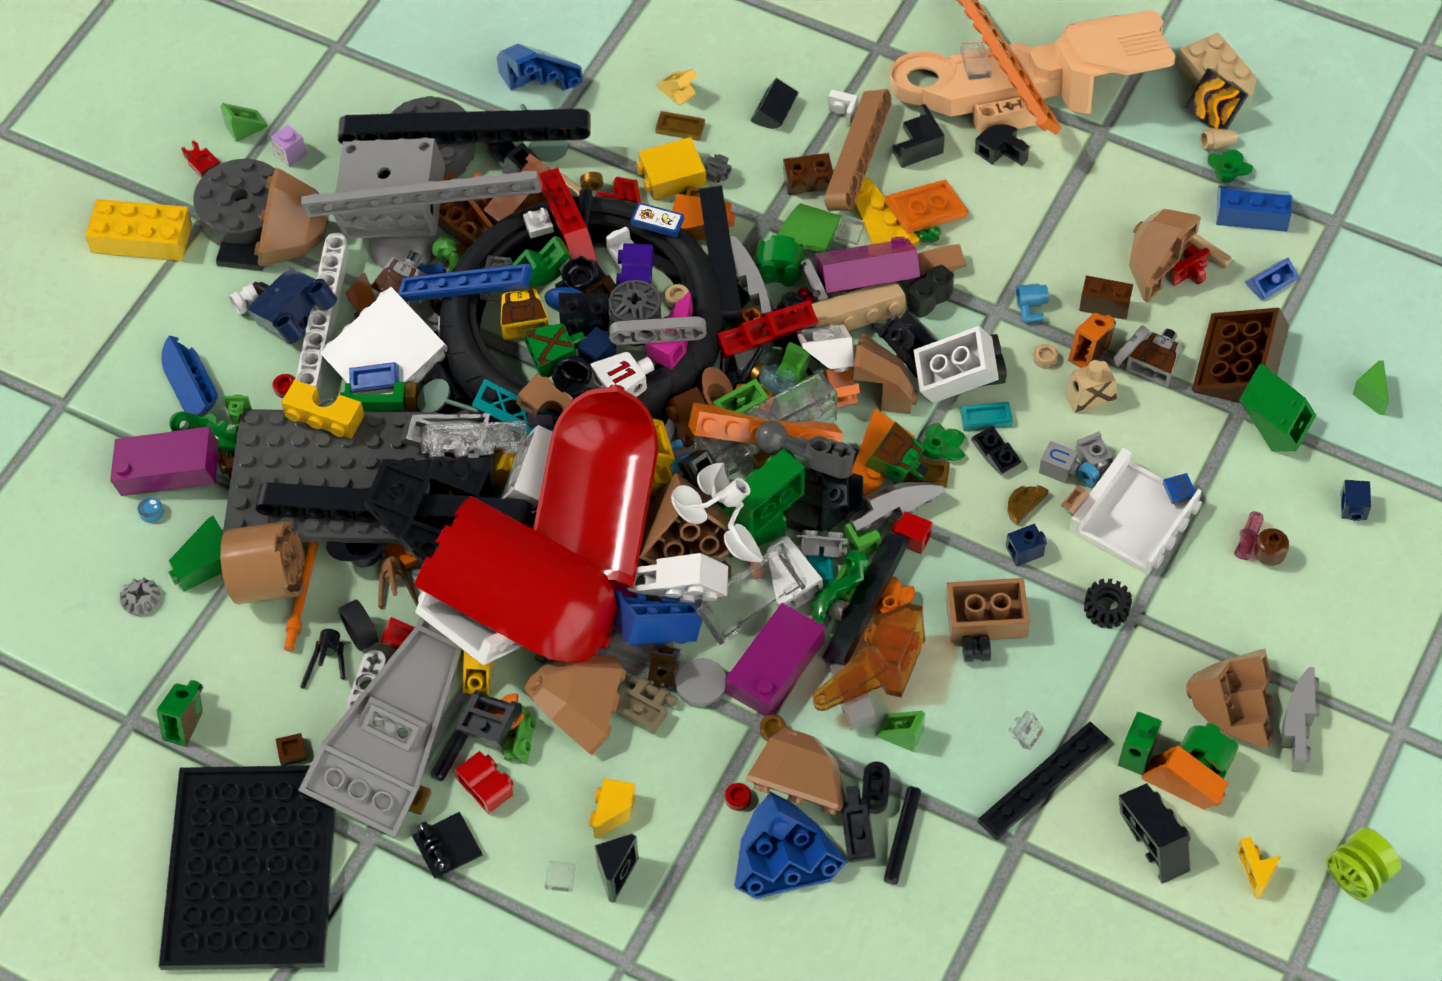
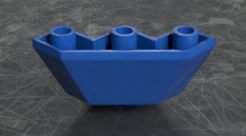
(525, 64)
(784, 851)

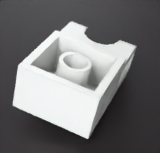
(683, 579)

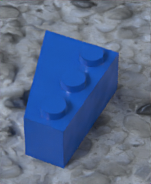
(654, 621)

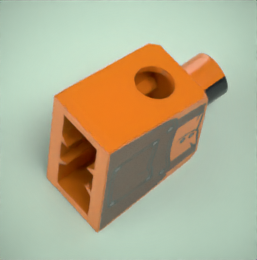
(1094, 330)

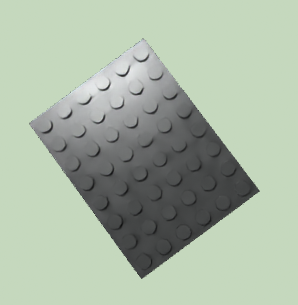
(295, 453)

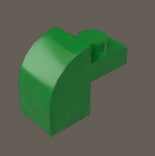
(546, 262)

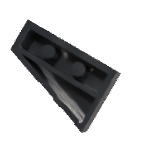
(1158, 830)

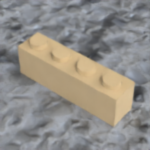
(861, 306)

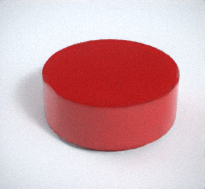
(282, 384)
(738, 796)

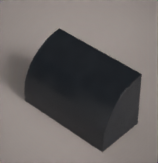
(774, 105)

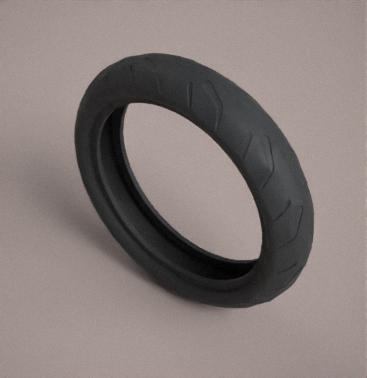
(677, 257)

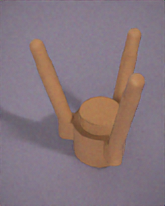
(392, 572)

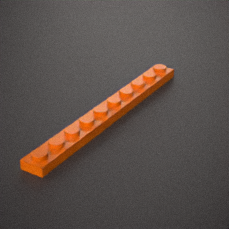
(1010, 66)

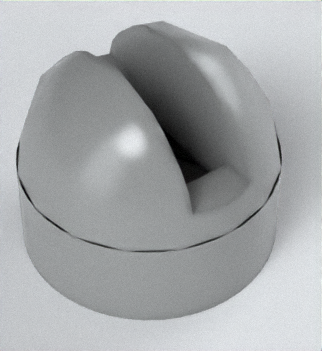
(838, 609)

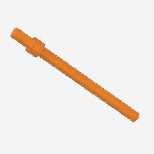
(294, 624)

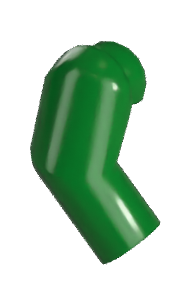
(931, 235)

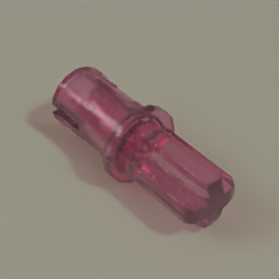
(1249, 535)

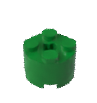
(780, 260)
(1210, 747)

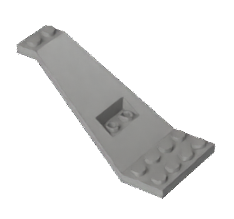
(371, 767)

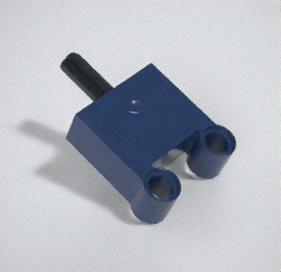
(288, 302)

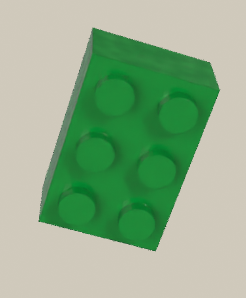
(771, 491)

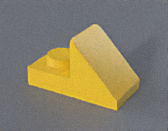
(678, 86)
(1257, 870)

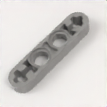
(685, 330)

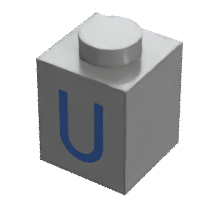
(1059, 462)

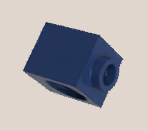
(1355, 500)

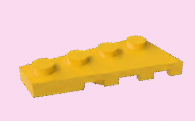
(878, 217)

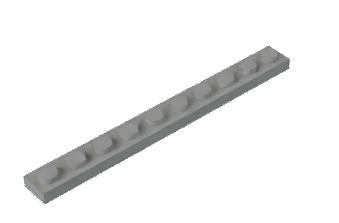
(421, 194)

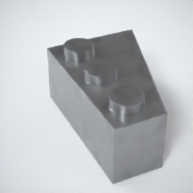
(413, 423)

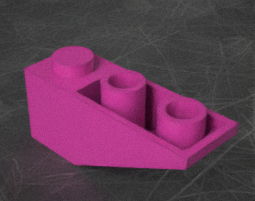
(670, 353)

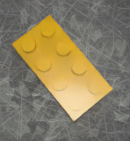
(139, 229)

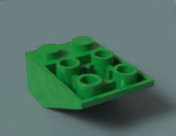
(1277, 410)

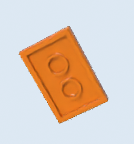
(926, 206)

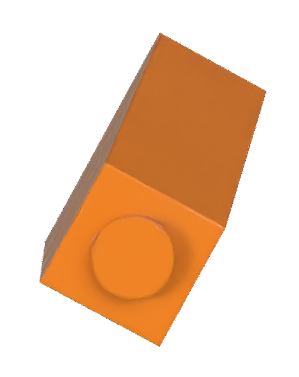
(693, 218)
(1186, 778)

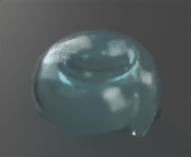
(776, 381)

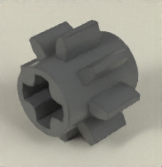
(717, 168)

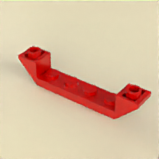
(566, 215)

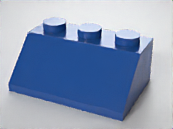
(1253, 208)

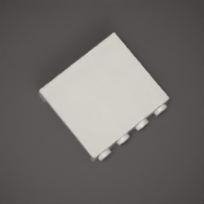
(386, 334)
(1132, 515)
(464, 631)

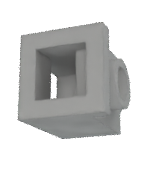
(1094, 451)

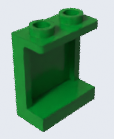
(380, 402)

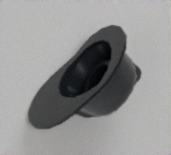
(359, 554)

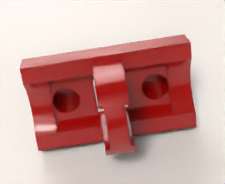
(1192, 267)

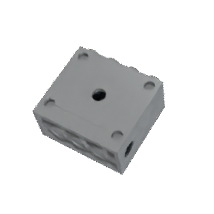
(389, 164)

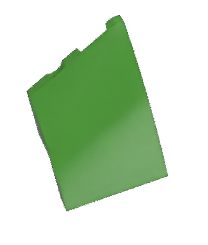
(811, 227)

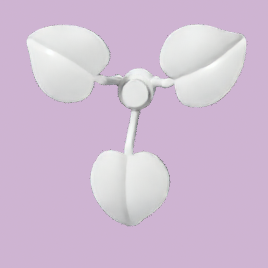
(714, 482)

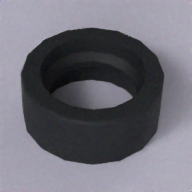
(358, 625)

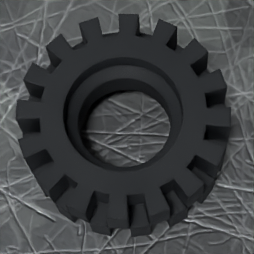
(1103, 615)

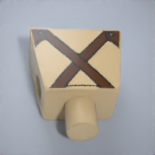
(1091, 386)

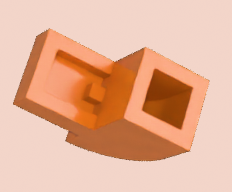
(844, 386)

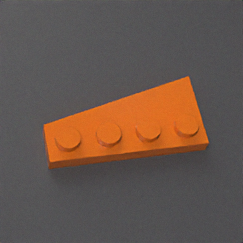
(875, 432)

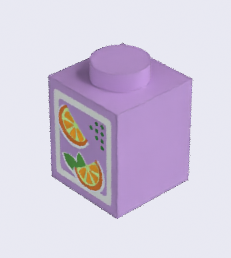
(288, 145)

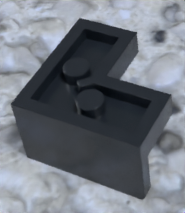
(924, 142)

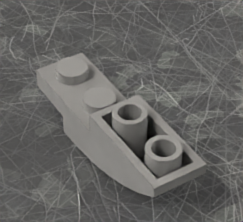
(896, 497)
(1299, 717)

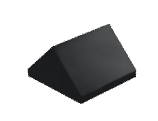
(616, 862)

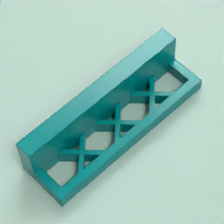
(501, 412)

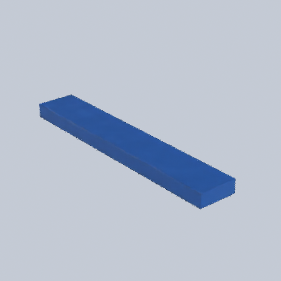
(465, 282)

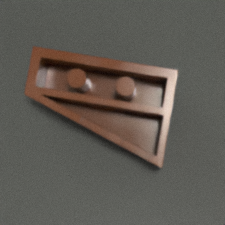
(503, 206)

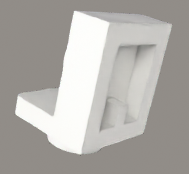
(843, 104)
(615, 242)

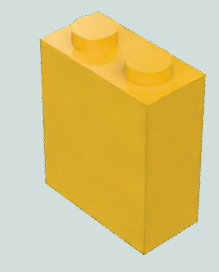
(671, 168)

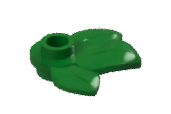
(1229, 165)
(943, 443)

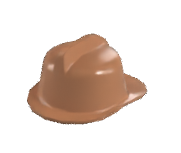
(714, 385)

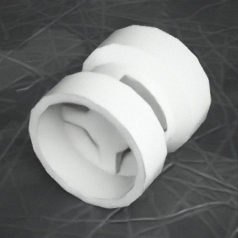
(243, 299)

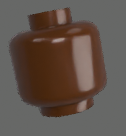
(1271, 547)

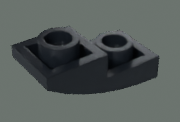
(995, 450)

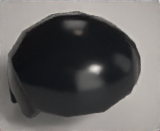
(579, 273)
(572, 375)

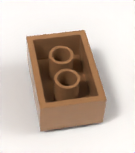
(987, 608)

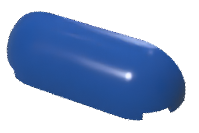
(188, 377)

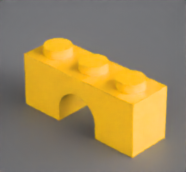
(340, 418)

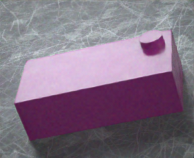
(868, 265)
(164, 461)
(775, 660)

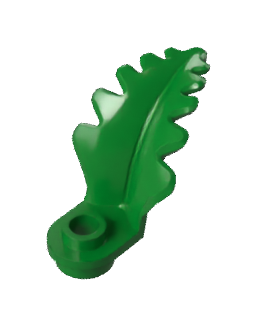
(226, 438)
(856, 564)

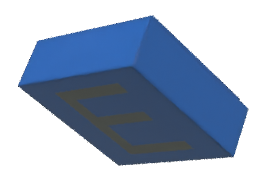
(1179, 488)

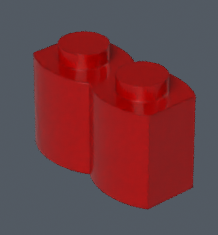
(484, 781)

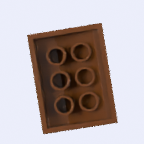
(1236, 347)

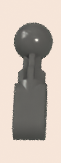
(818, 452)

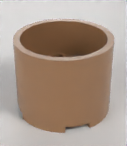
(262, 562)

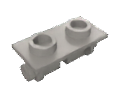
(832, 544)

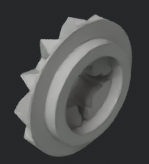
(145, 603)

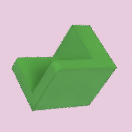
(796, 360)
(862, 541)

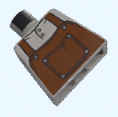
(394, 273)
(1155, 357)

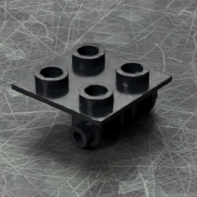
(584, 312)
(446, 844)

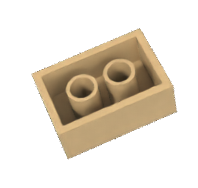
(1218, 55)

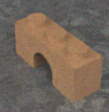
(542, 395)

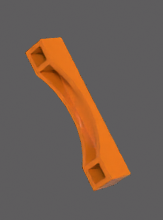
(733, 426)

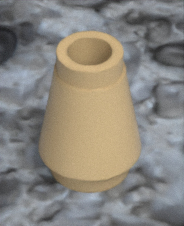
(1217, 138)

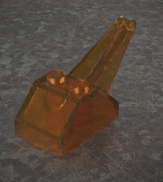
(885, 662)

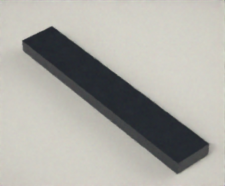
(866, 599)
(1043, 780)

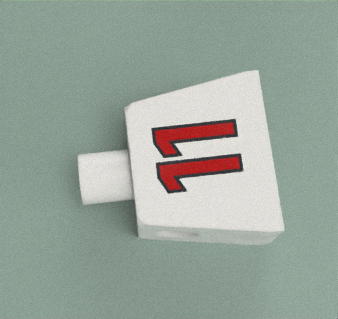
(622, 371)

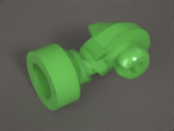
(446, 250)

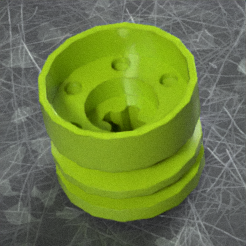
(1363, 863)

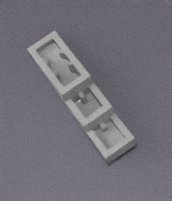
(750, 277)

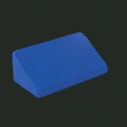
(1273, 279)

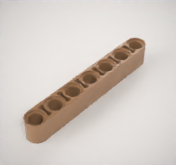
(858, 150)

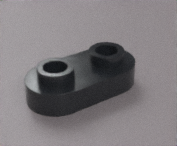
(876, 789)

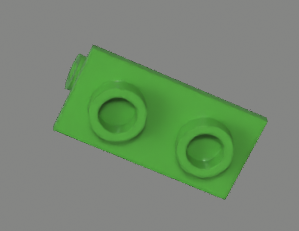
(235, 406)
(520, 745)

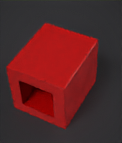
(916, 529)

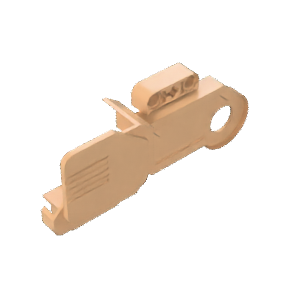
(1062, 68)

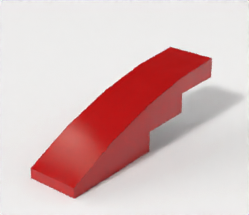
(767, 329)

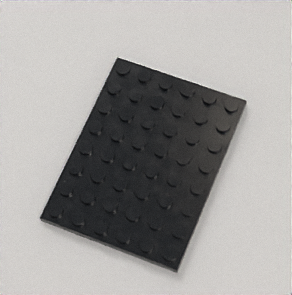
(247, 871)

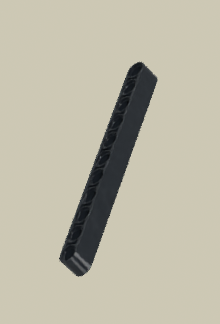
(469, 126)
(348, 504)

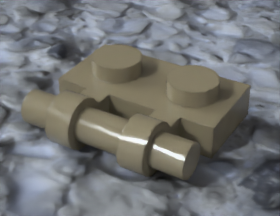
(641, 710)

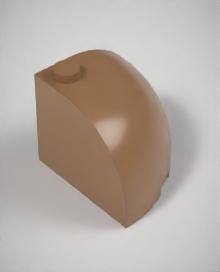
(671, 536)

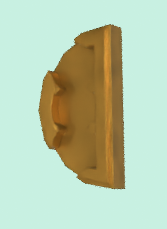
(1024, 501)

